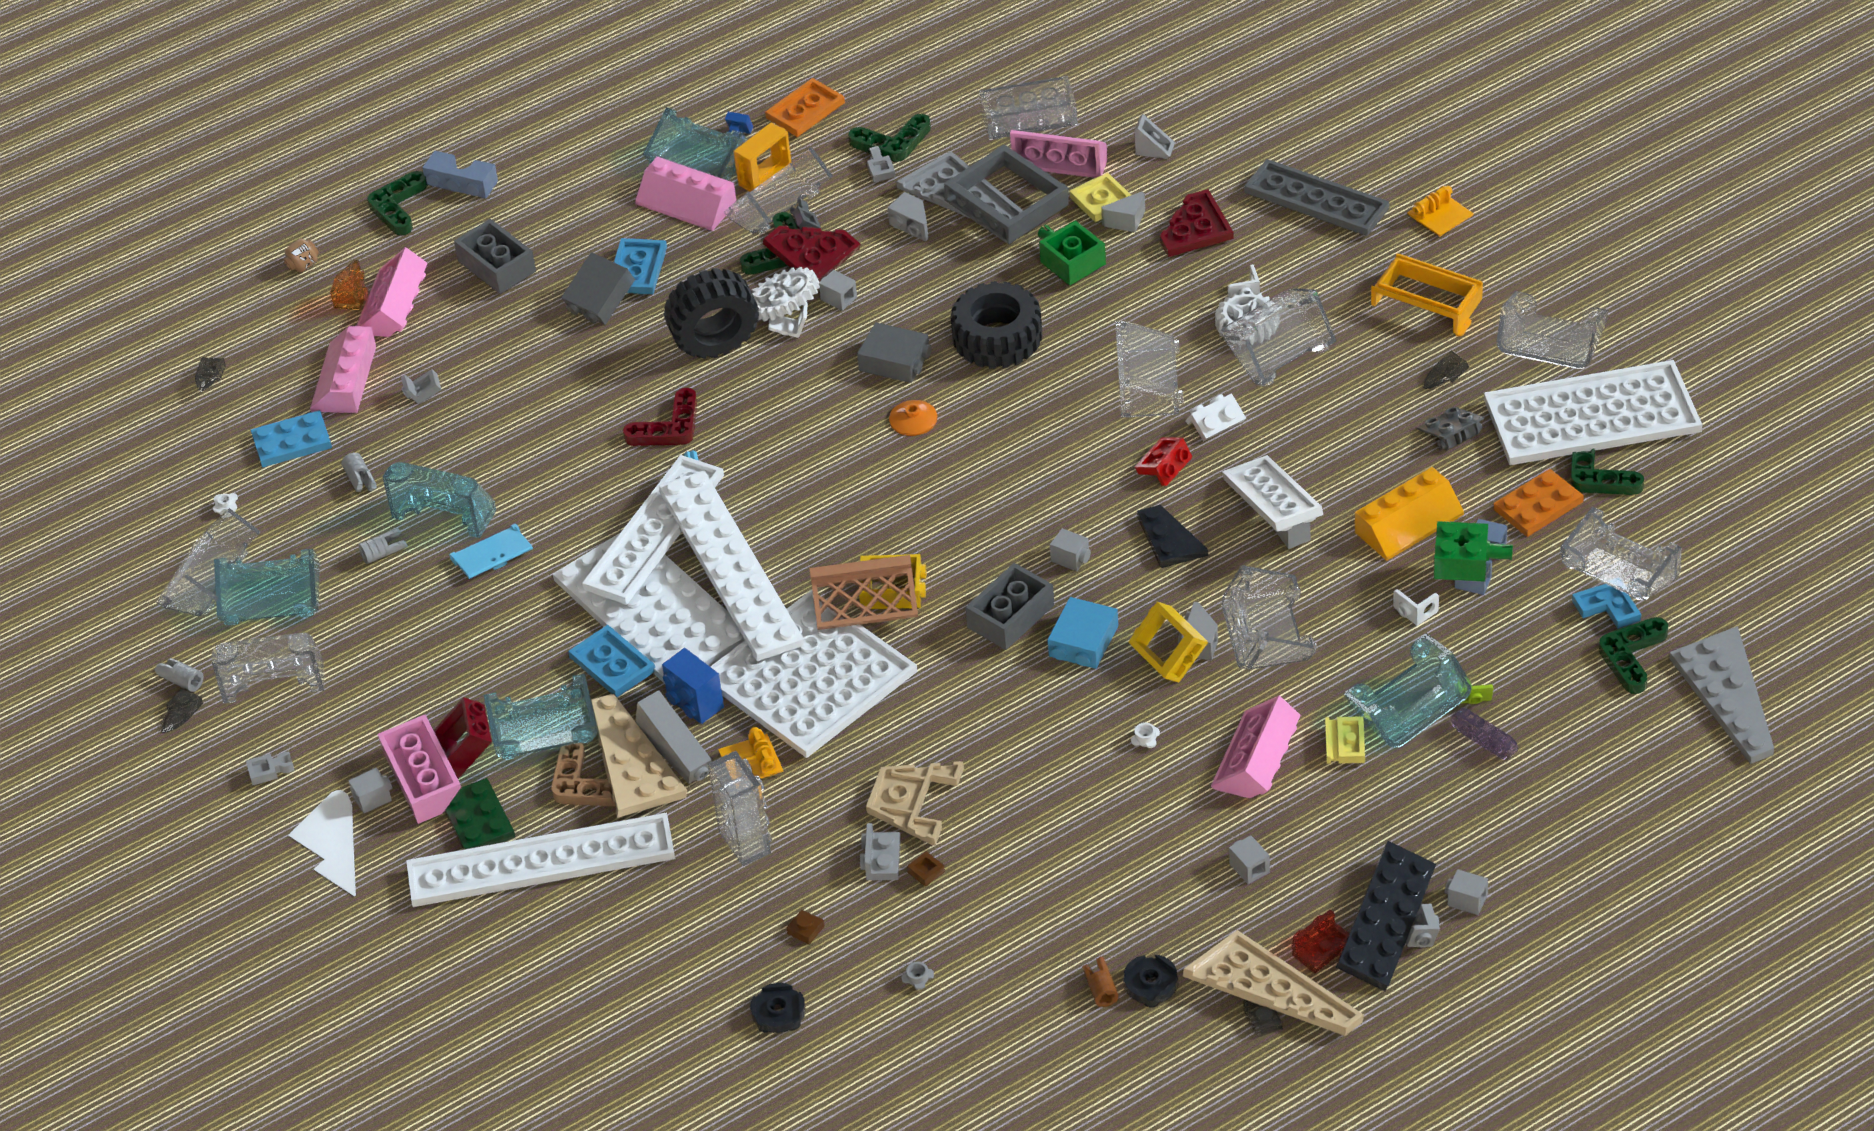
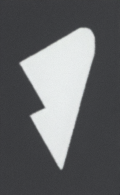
(330, 835)

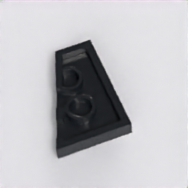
(1169, 538)

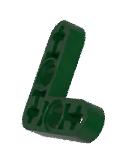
(917, 126)
(384, 200)
(763, 254)
(1589, 474)
(1657, 632)

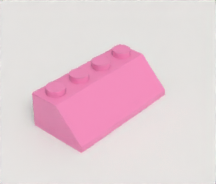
(1061, 153)
(685, 193)
(393, 294)
(345, 371)
(1257, 749)
(420, 767)

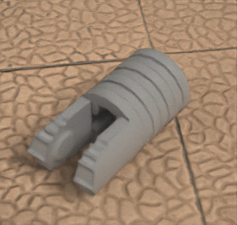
(358, 472)
(378, 548)
(180, 674)

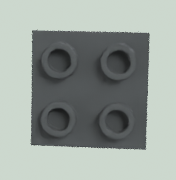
(1453, 427)

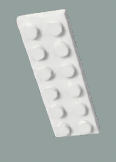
(1273, 493)

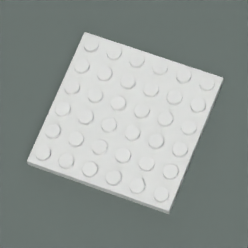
(815, 688)

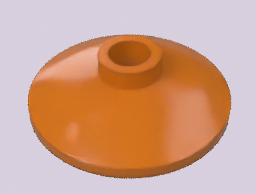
(913, 417)

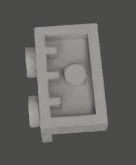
(880, 855)

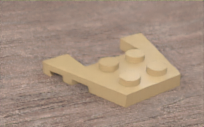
(901, 792)

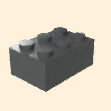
(495, 256)
(1010, 606)

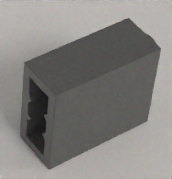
(597, 289)
(894, 352)

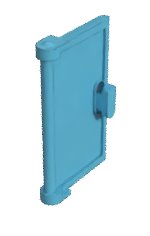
(491, 552)

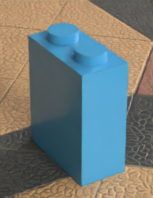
(1083, 632)

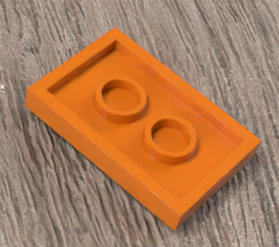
(805, 107)
(1538, 502)

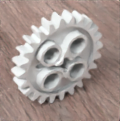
(785, 293)

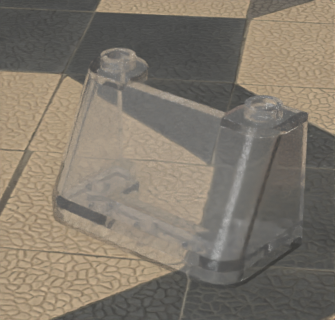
(1279, 333)
(1548, 338)
(1147, 371)
(1617, 560)
(1262, 619)
(267, 658)

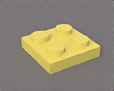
(1098, 193)

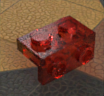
(1319, 942)

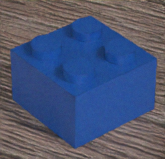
(692, 686)

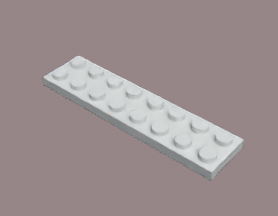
(643, 539)

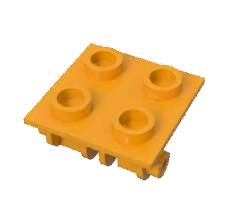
(1440, 211)
(758, 752)

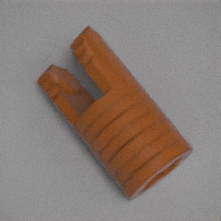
(1101, 984)

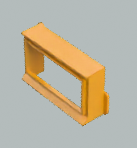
(1435, 276)

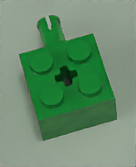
(1071, 251)
(1464, 550)

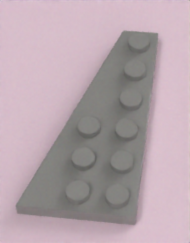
(930, 179)
(1724, 683)

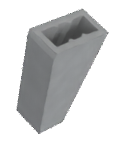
(672, 737)

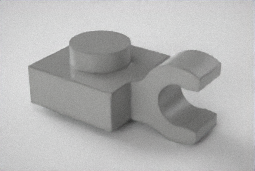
(880, 167)

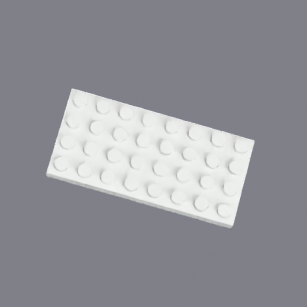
(1592, 412)
(661, 616)

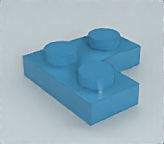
(1608, 599)

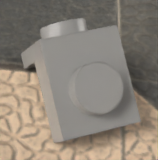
(422, 387)
(1425, 928)

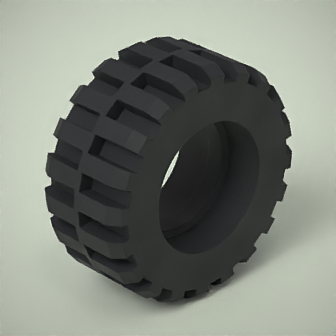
(701, 295)
(1002, 344)

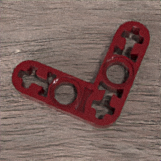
(671, 429)

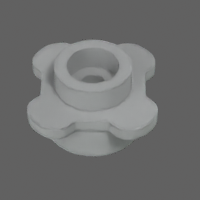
(917, 969)

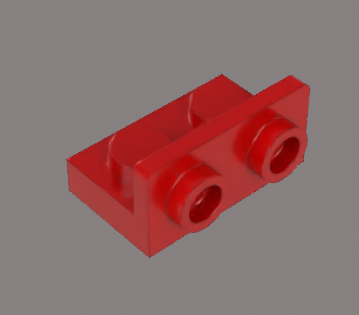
(1165, 459)

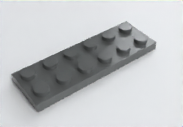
(1317, 197)

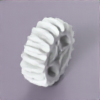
(1235, 307)

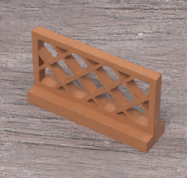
(856, 573)

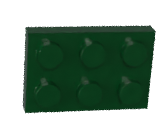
(478, 816)

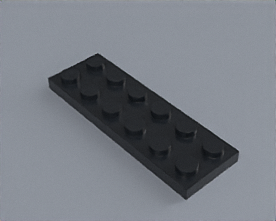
(1386, 916)

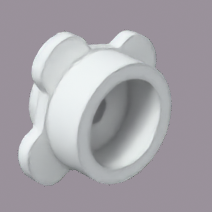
(224, 502)
(1145, 735)

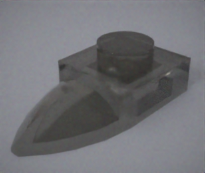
(1447, 369)
(208, 372)
(180, 710)
(1261, 1018)

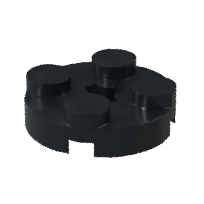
(1150, 992)
(778, 1021)

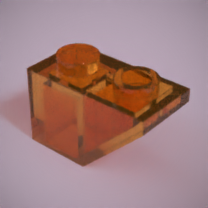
(349, 288)

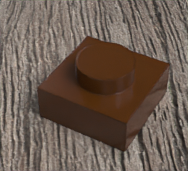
(925, 869)
(805, 927)

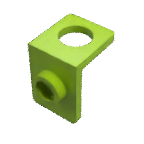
(1479, 694)

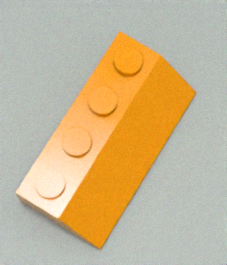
(1407, 513)

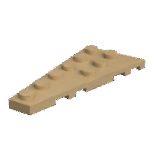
(632, 763)
(1259, 976)

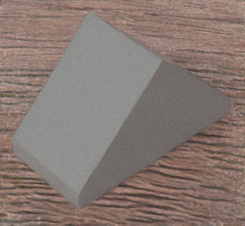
(1151, 140)
(1124, 213)

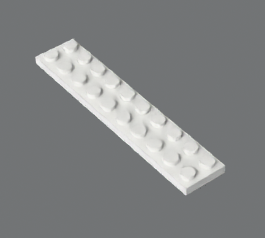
(731, 566)
(540, 859)

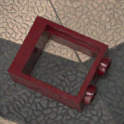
(464, 717)

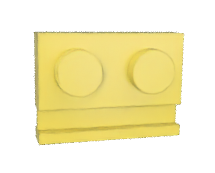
(1345, 740)

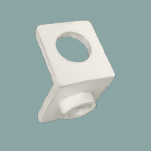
(1248, 286)
(789, 326)
(1412, 611)

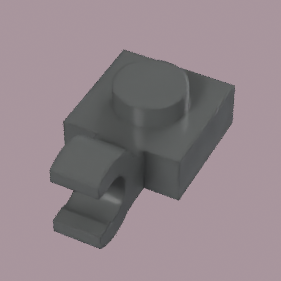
(803, 216)

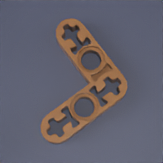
(573, 781)

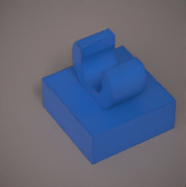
(739, 122)

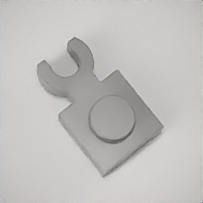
(266, 769)

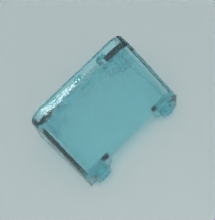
(694, 145)
(415, 486)
(267, 588)
(1415, 696)
(541, 721)

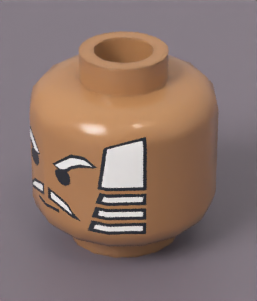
(301, 255)

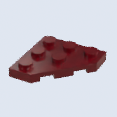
(1196, 225)
(812, 248)

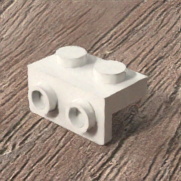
(1217, 417)

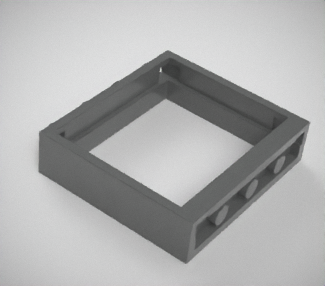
(1006, 229)

